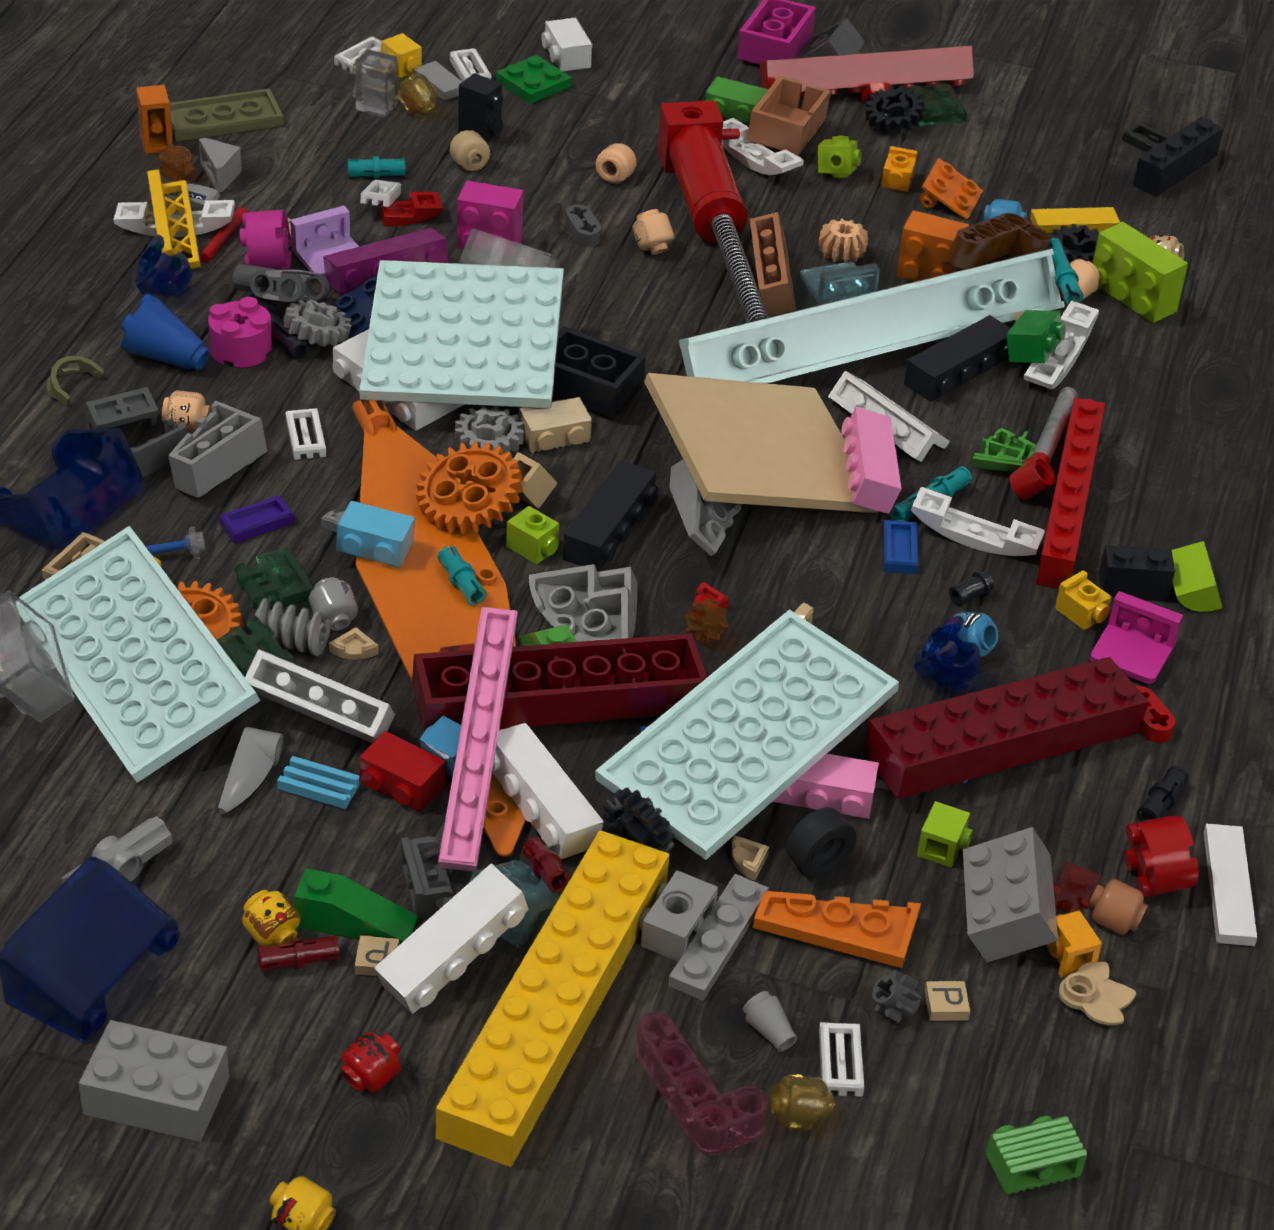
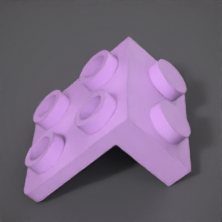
(320, 236)

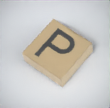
(371, 952)
(947, 1001)

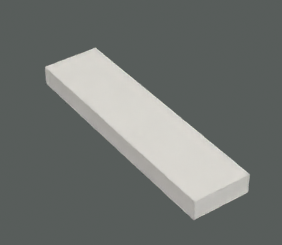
(1230, 885)

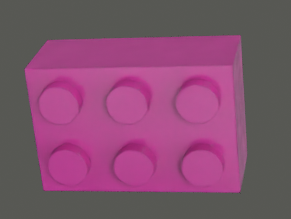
(776, 31)

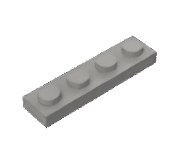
(717, 938)

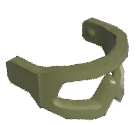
(85, 365)

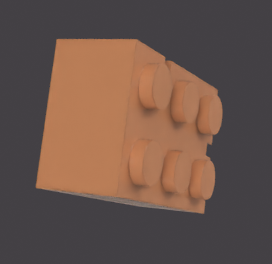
(778, 120)

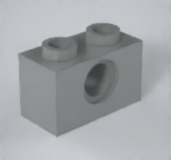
(676, 915)

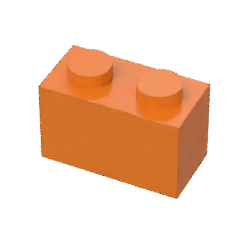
(154, 118)

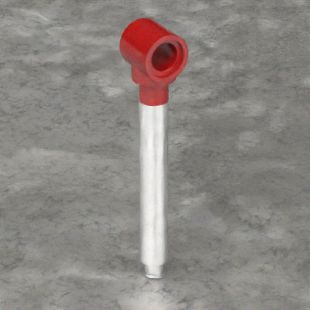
(1036, 472)

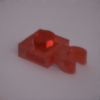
(1075, 888)

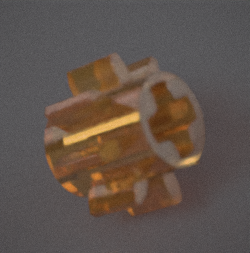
(175, 162)
(706, 620)

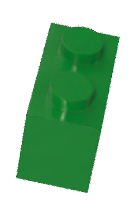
(1035, 336)

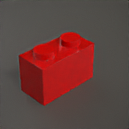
(402, 771)

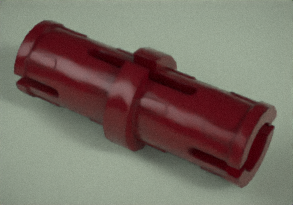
(546, 865)
(298, 953)

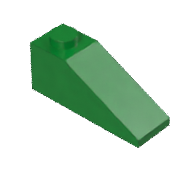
(347, 909)

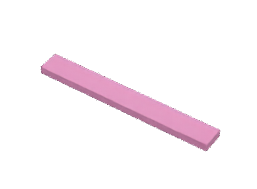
(478, 740)

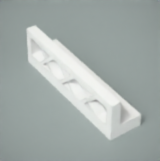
(908, 431)

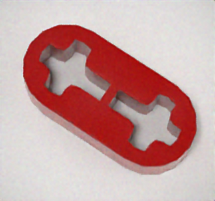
(1158, 720)

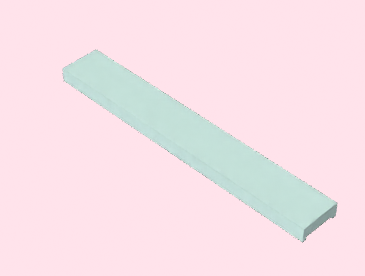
(873, 322)

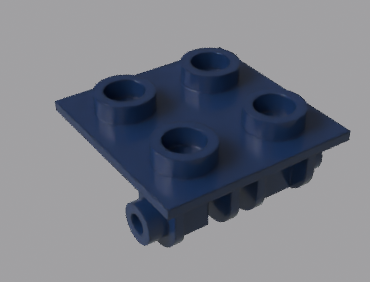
(358, 306)

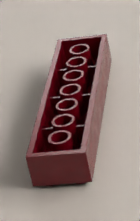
(567, 681)
(1004, 727)

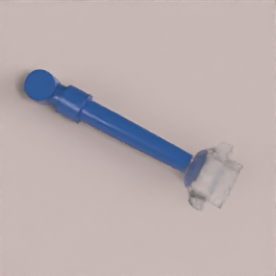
(192, 543)

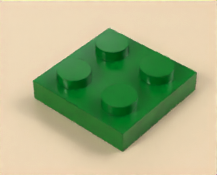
(533, 79)

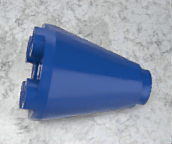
(162, 336)

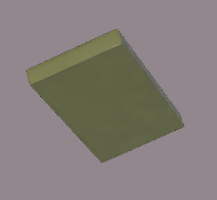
(224, 114)

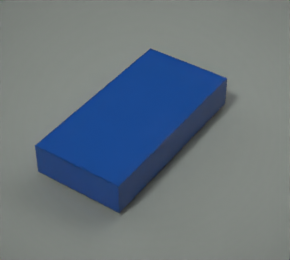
(900, 547)

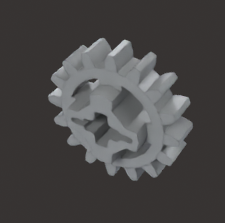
(317, 323)
(491, 427)

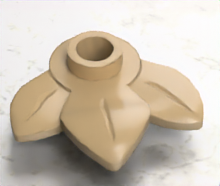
(1096, 994)

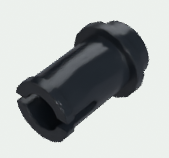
(978, 585)

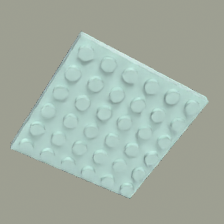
(463, 334)

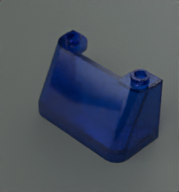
(90, 483)
(81, 947)

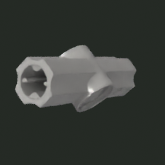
(133, 848)

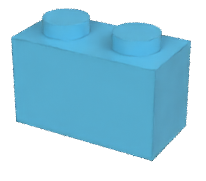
(375, 533)

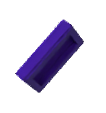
(256, 519)

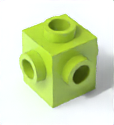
(838, 156)

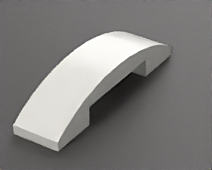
(756, 155)
(137, 218)
(1079, 323)
(974, 531)

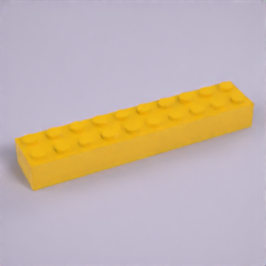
(551, 1000)

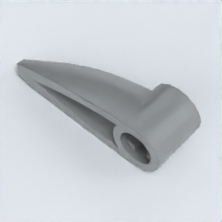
(251, 764)

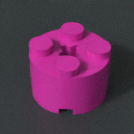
(266, 239)
(240, 332)

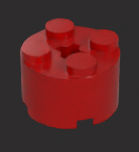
(1161, 855)

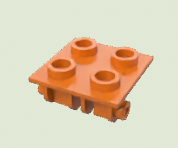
(951, 189)

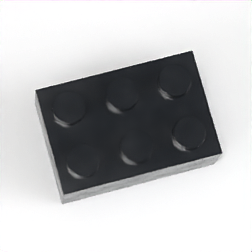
(596, 372)

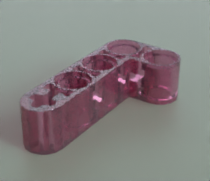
(707, 1117)

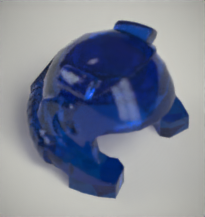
(162, 273)
(949, 658)

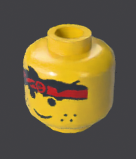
(301, 1205)

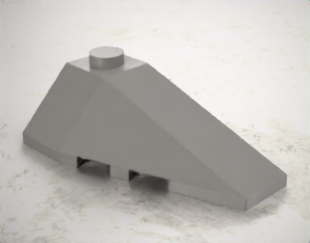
(702, 519)

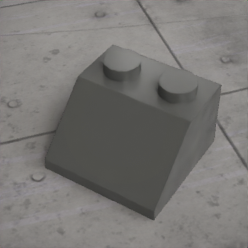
(834, 41)

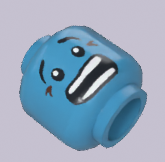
(980, 630)

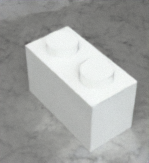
(567, 44)

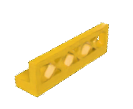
(163, 221)

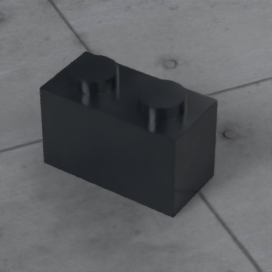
(480, 106)
(1137, 572)

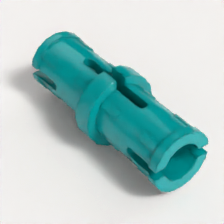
(376, 167)
(462, 575)

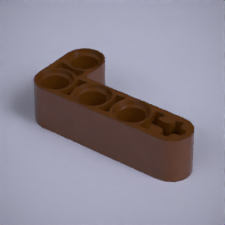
(996, 238)

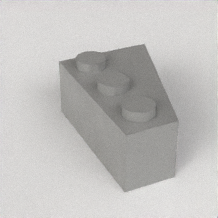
(216, 449)

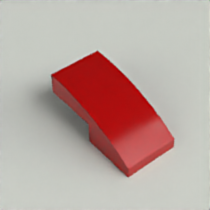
(418, 208)

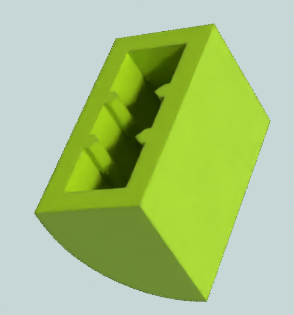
(1195, 579)

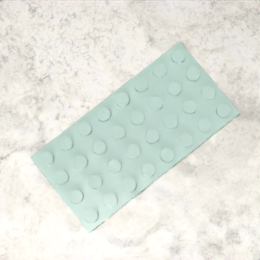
(139, 654)
(748, 731)

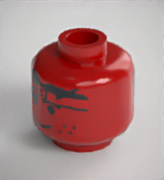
(370, 1062)

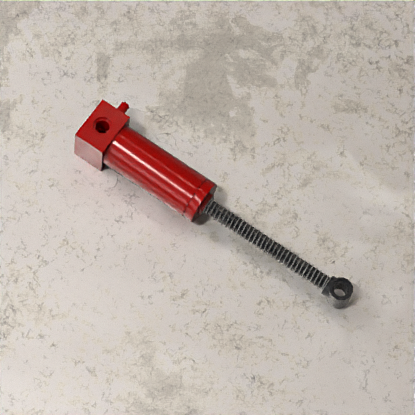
(693, 149)

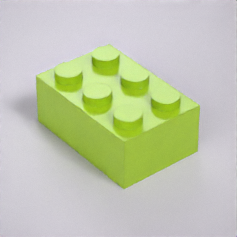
(1139, 272)

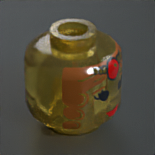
(417, 94)

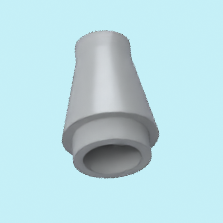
(768, 1018)

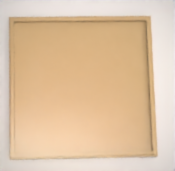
(756, 442)

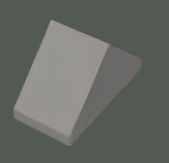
(220, 162)

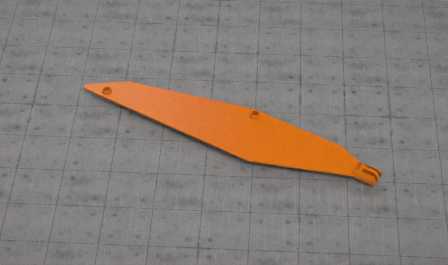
(418, 599)

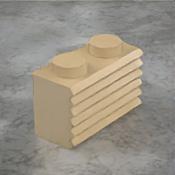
(556, 426)

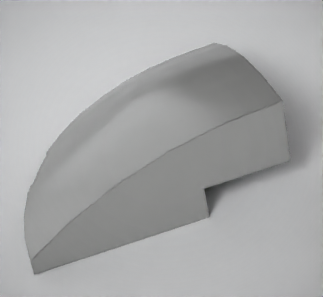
(588, 601)

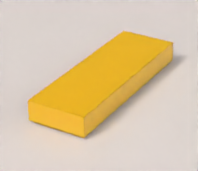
(1095, 218)

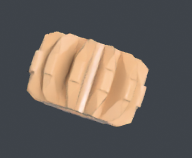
(843, 241)

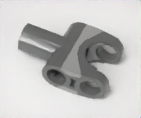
(279, 284)

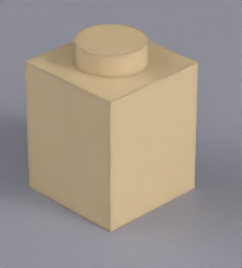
(536, 482)

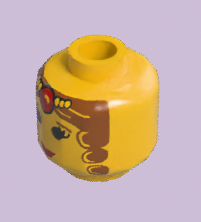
(270, 918)

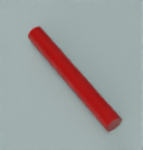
(222, 236)

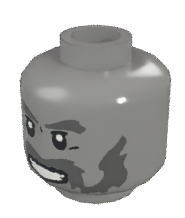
(335, 602)

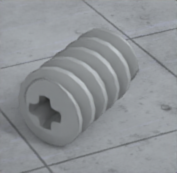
(295, 630)

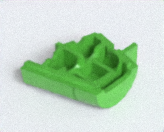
(1003, 452)

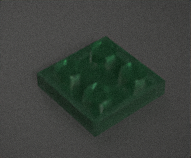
(940, 105)

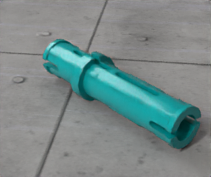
(1066, 277)
(945, 485)

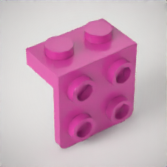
(1138, 637)

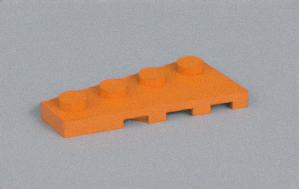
(857, 929)

